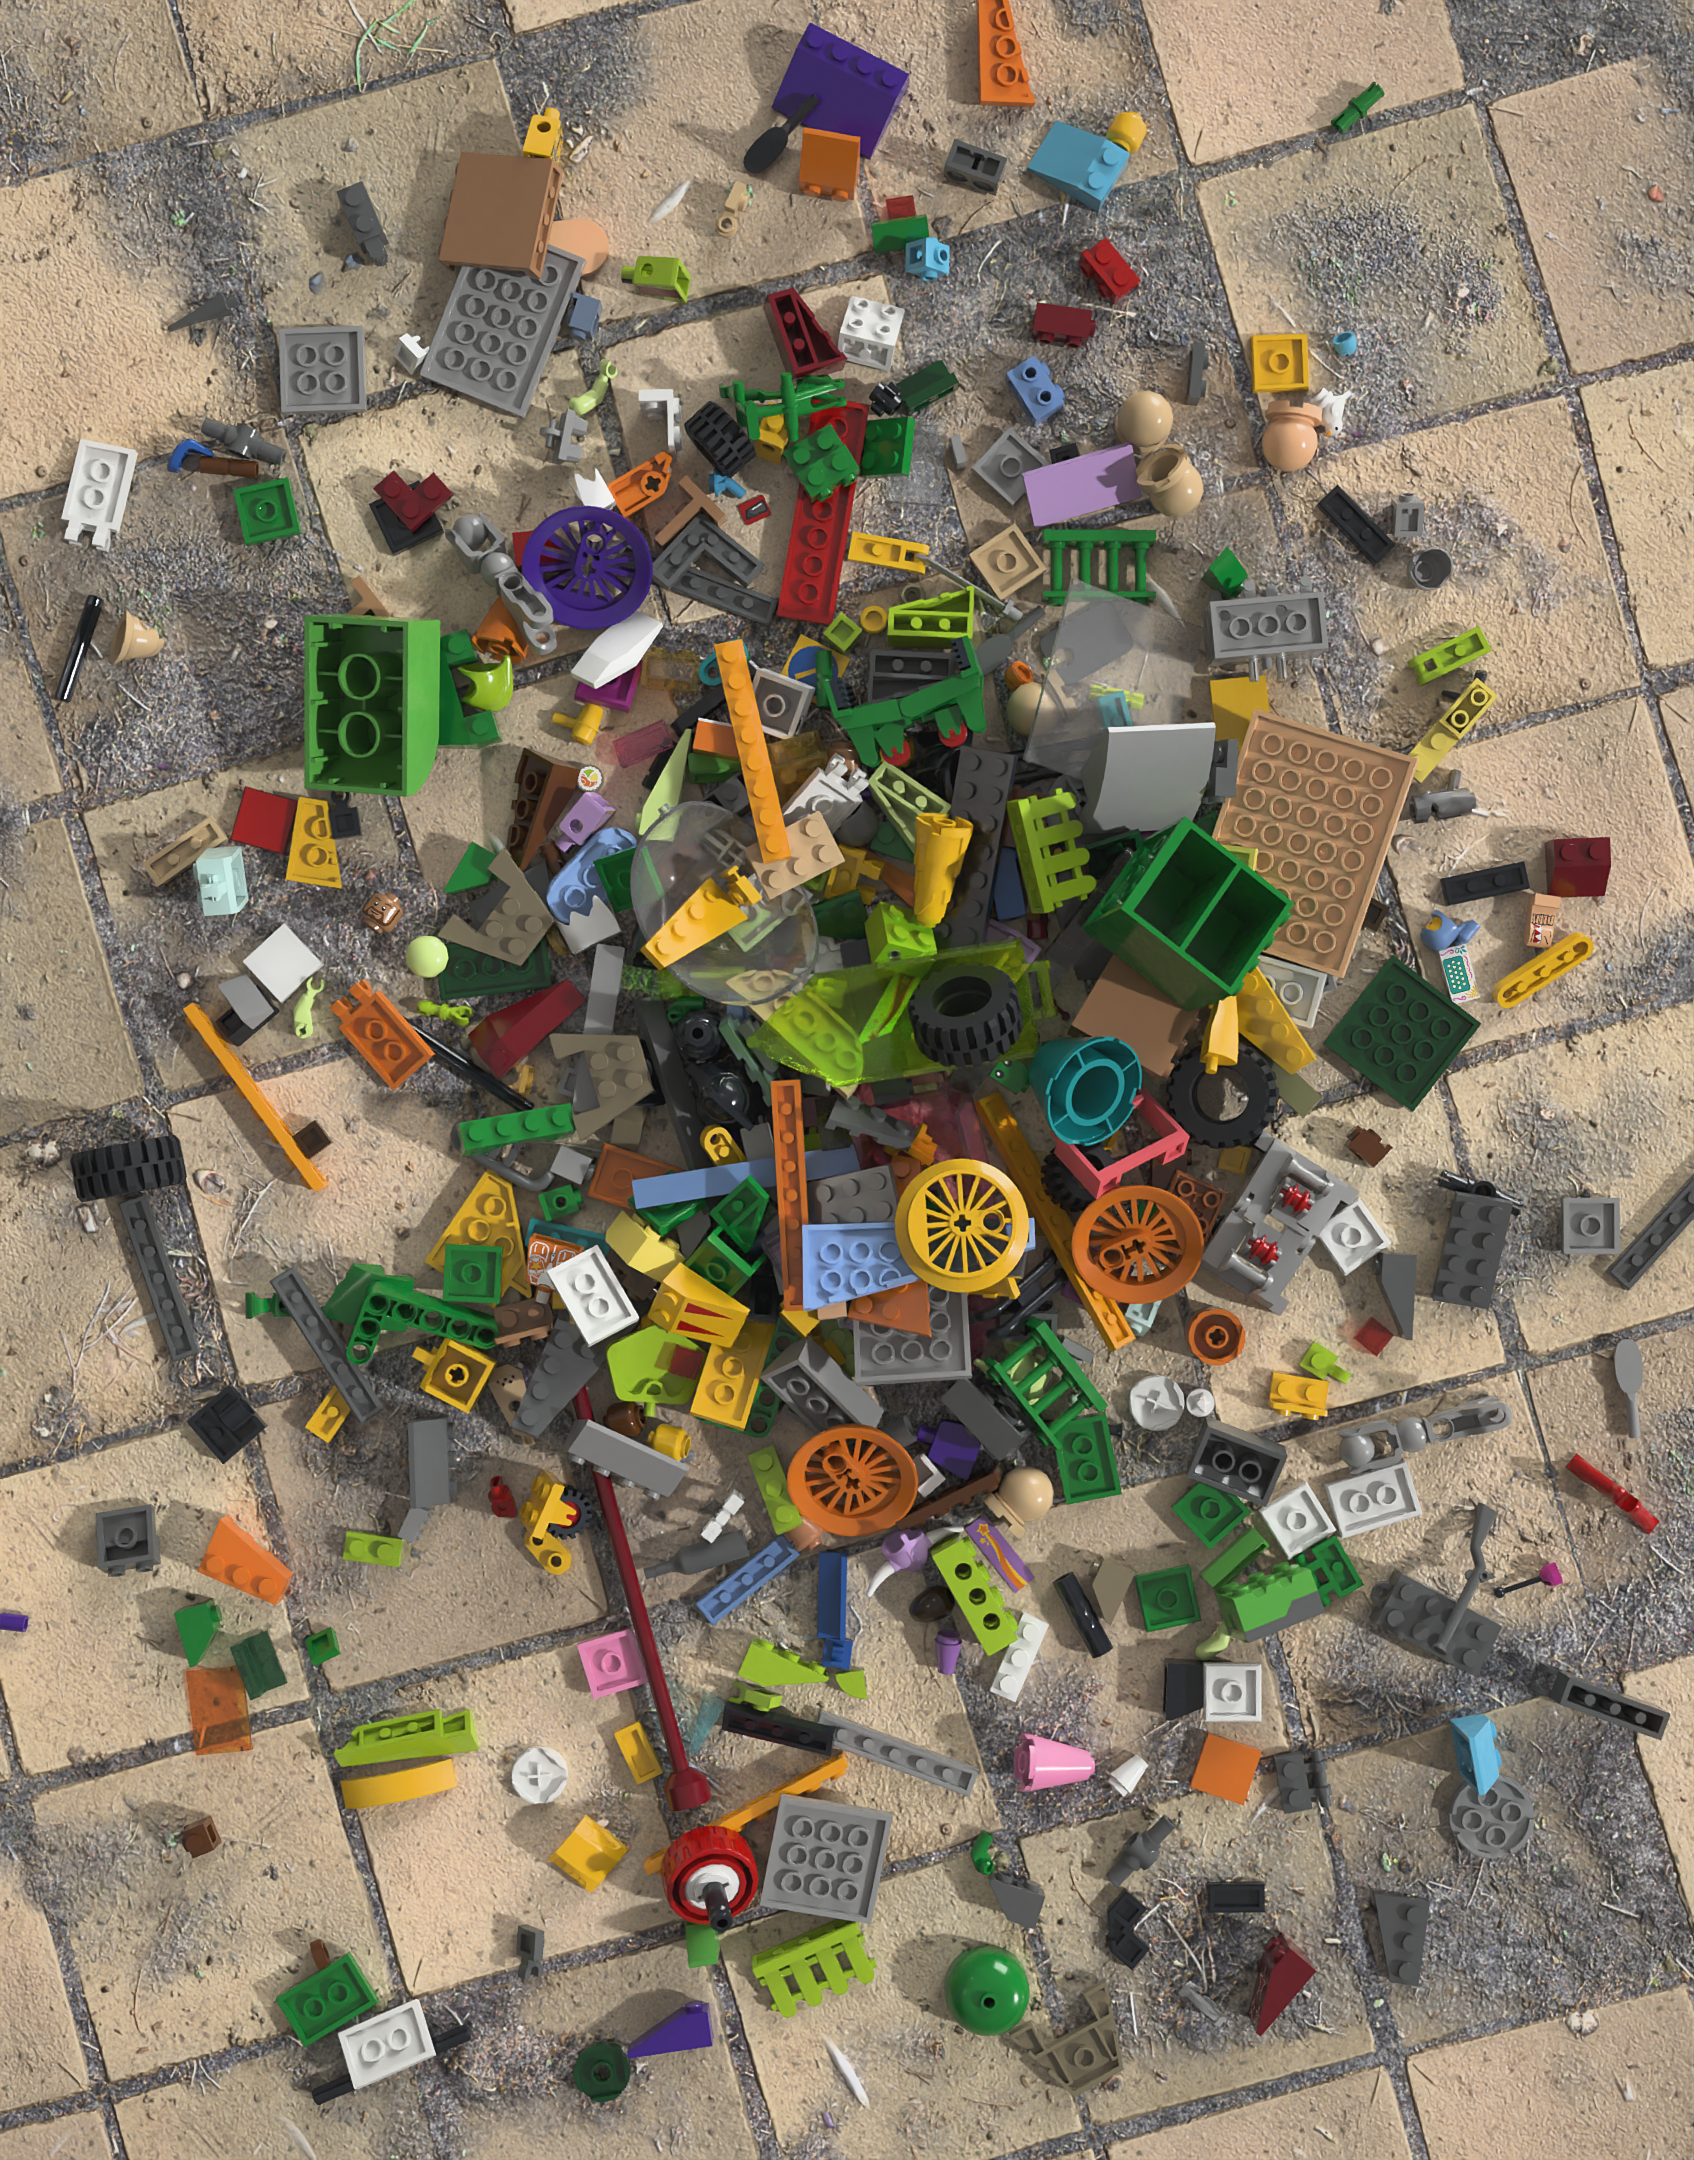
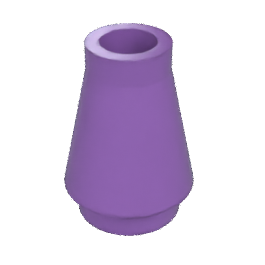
(947, 1650)

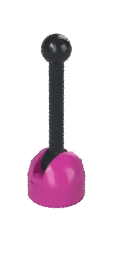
(1548, 1575)

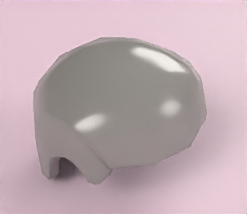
(1430, 568)

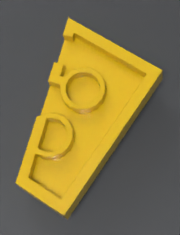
(312, 848)

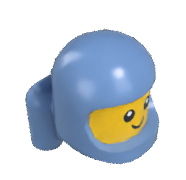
(1442, 932)

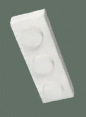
(1019, 1657)

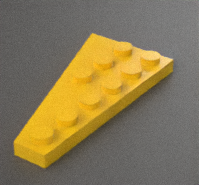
(1268, 1024)

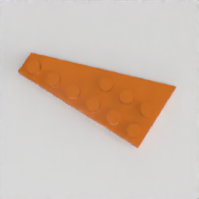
(905, 1306)

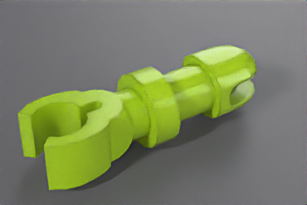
(427, 1008)

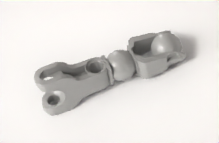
(498, 570)
(1415, 1433)

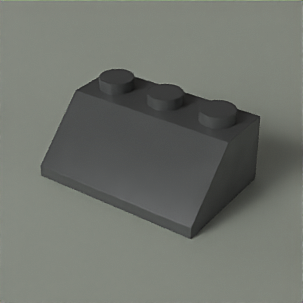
(988, 1415)
(431, 1461)
(1236, 1461)

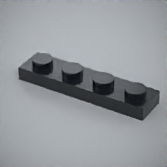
(778, 1728)

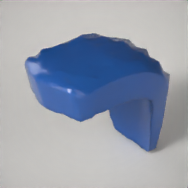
(182, 450)

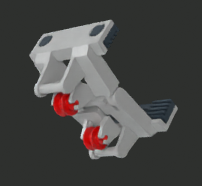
(1263, 1245)

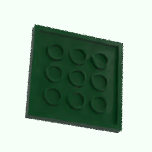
(1401, 1033)

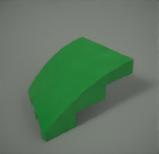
(350, 1292)

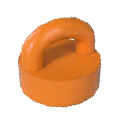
(1017, 674)

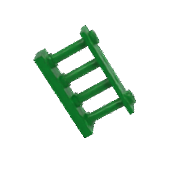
(1112, 541)
(1055, 1357)

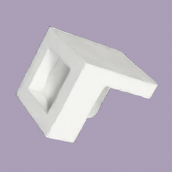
(928, 1474)

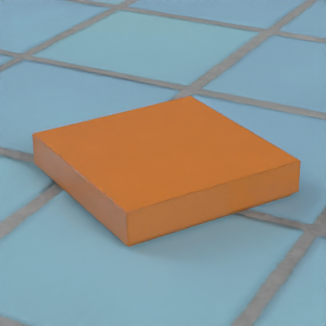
(1225, 1768)

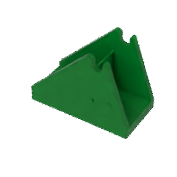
(721, 1264)

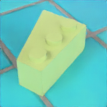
(903, 800)

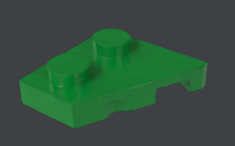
(742, 1212)

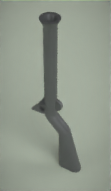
(1483, 1522)

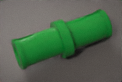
(1357, 108)

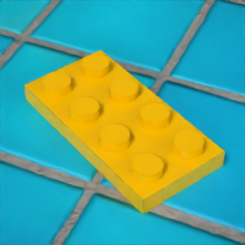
(733, 1376)

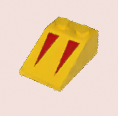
(697, 1308)

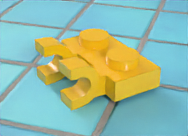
(846, 875)

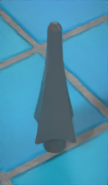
(215, 308)

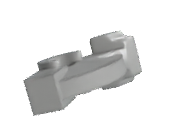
(1204, 2003)

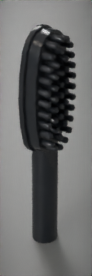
(773, 142)

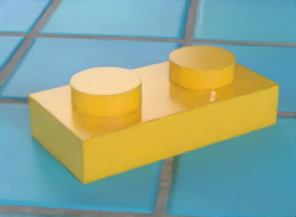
(329, 1416)

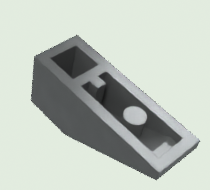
(1396, 1281)

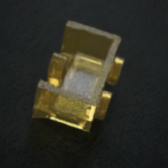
(670, 670)

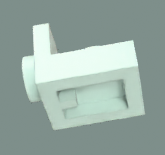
(1141, 1317)

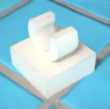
(410, 353)

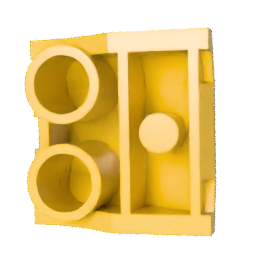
(589, 1853)

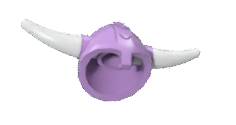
(907, 1551)

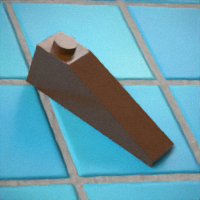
(542, 795)

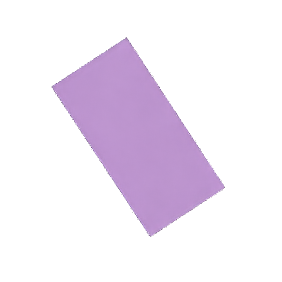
(1081, 485)

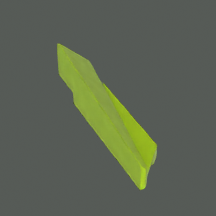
(410, 1738)

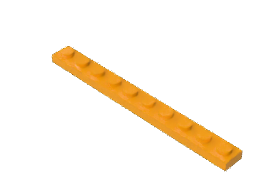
(1050, 1217)

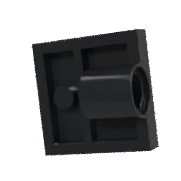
(227, 1423)

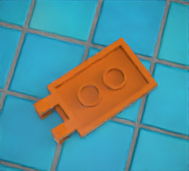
(381, 1034)

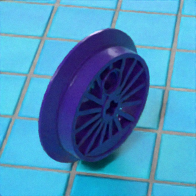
(575, 606)

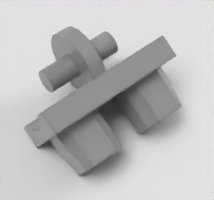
(568, 426)

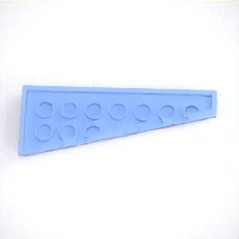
(865, 1259)

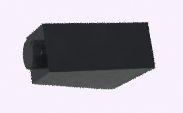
(1182, 1687)

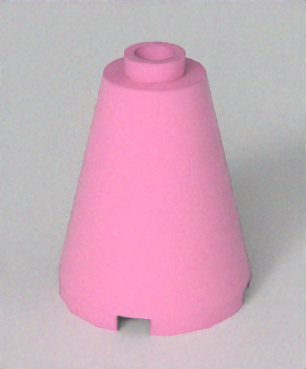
(1048, 1763)

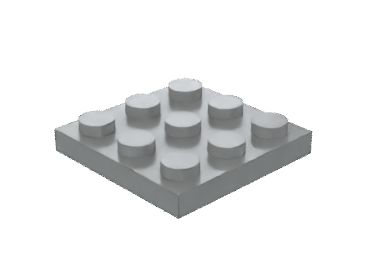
(322, 370)

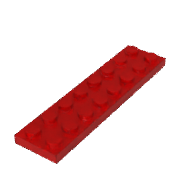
(821, 529)

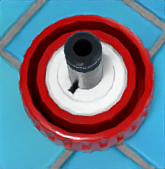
(709, 1876)

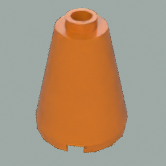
(500, 635)

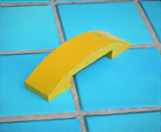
(398, 1785)

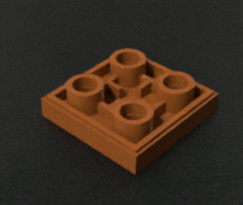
(1200, 1196)

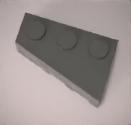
(905, 672)

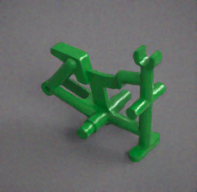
(794, 401)

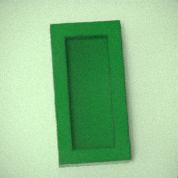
(895, 233)

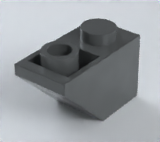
(1018, 1899)

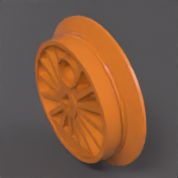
(1136, 1241)
(851, 1474)

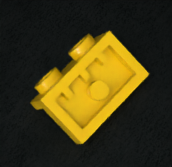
(1298, 1395)

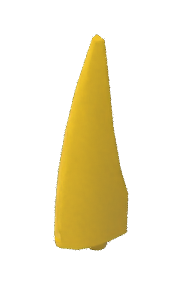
(1221, 1036)

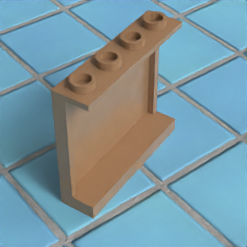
(501, 213)
(1138, 1014)

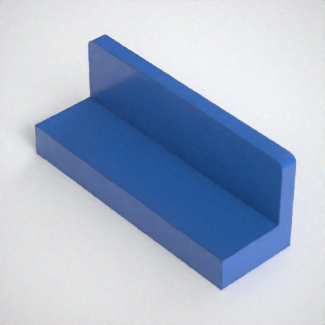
(832, 1595)

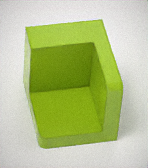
(842, 634)

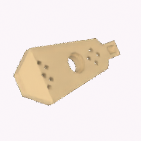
(508, 1393)

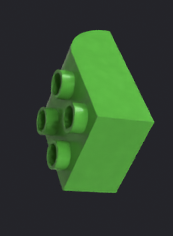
(370, 702)

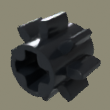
(885, 399)

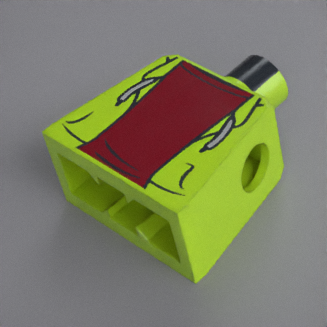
(659, 278)

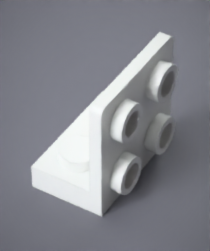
(870, 332)
(659, 403)

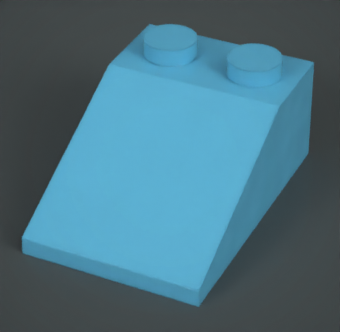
(1079, 164)
(1475, 1751)

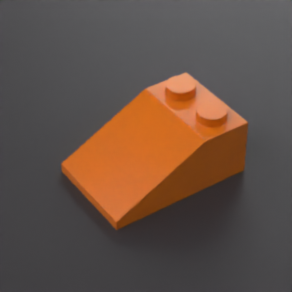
(829, 164)

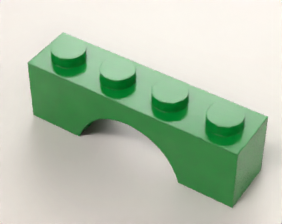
(498, 1131)

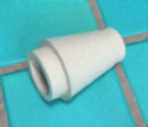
(1127, 1775)

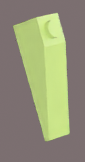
(669, 785)

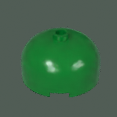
(987, 1990)

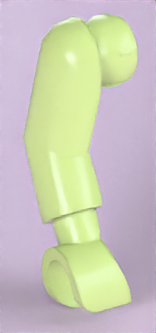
(596, 395)
(301, 1012)
(1214, 1644)

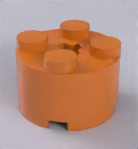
(1223, 1349)

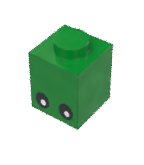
(1011, 1076)

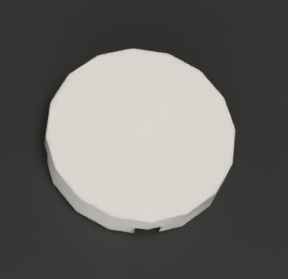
(1156, 1402)
(539, 1775)

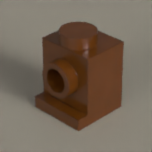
(1366, 1146)
(200, 1837)

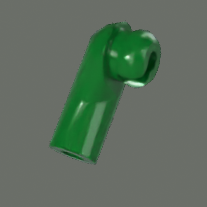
(683, 1006)
(980, 1855)

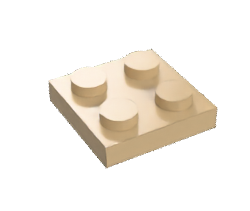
(1007, 562)

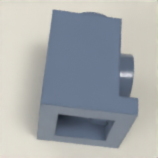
(584, 317)

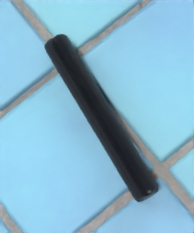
(79, 648)

